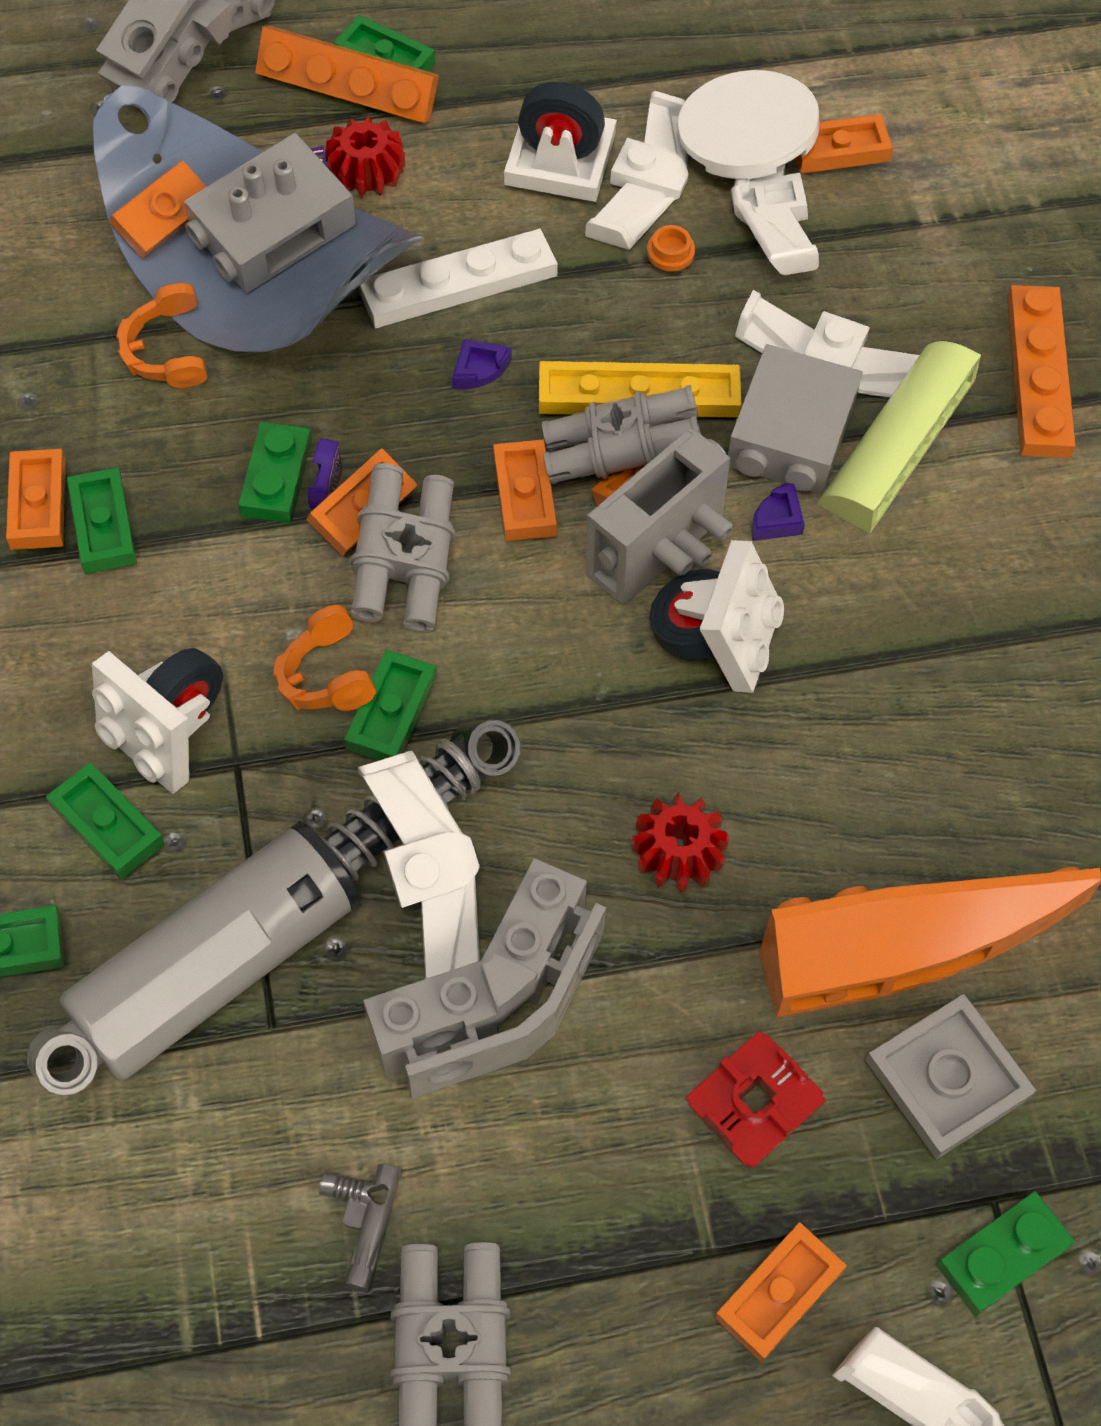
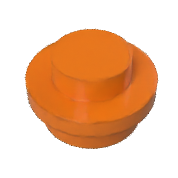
(671, 248)

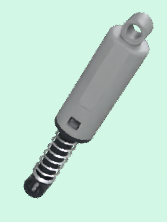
(240, 928)

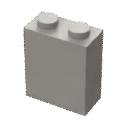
(794, 419)

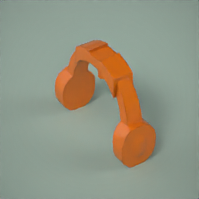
(178, 372)
(343, 692)

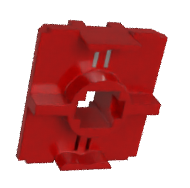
(763, 1065)

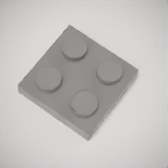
(950, 1076)

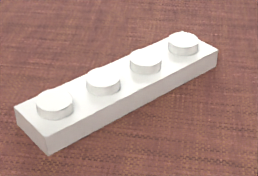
(458, 278)

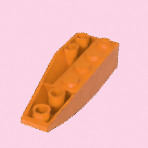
(906, 936)

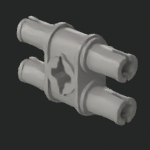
(617, 434)
(380, 547)
(424, 1322)

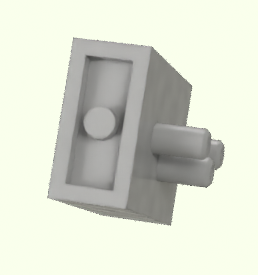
(269, 213)
(659, 517)

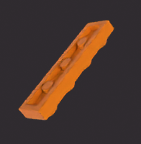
(347, 74)
(1040, 372)

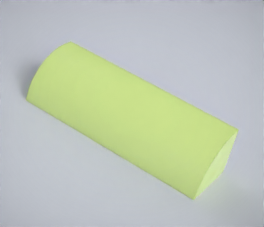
(901, 434)

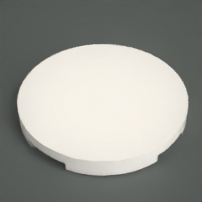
(748, 123)

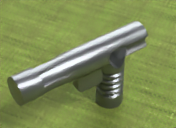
(365, 1216)

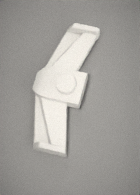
(649, 175)
(772, 211)
(832, 340)
(433, 863)
(912, 1385)

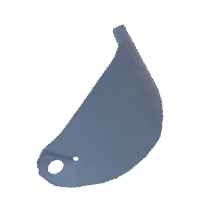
(226, 316)

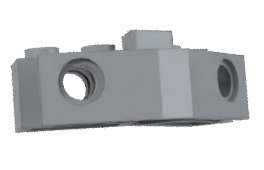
(175, 33)
(465, 1004)

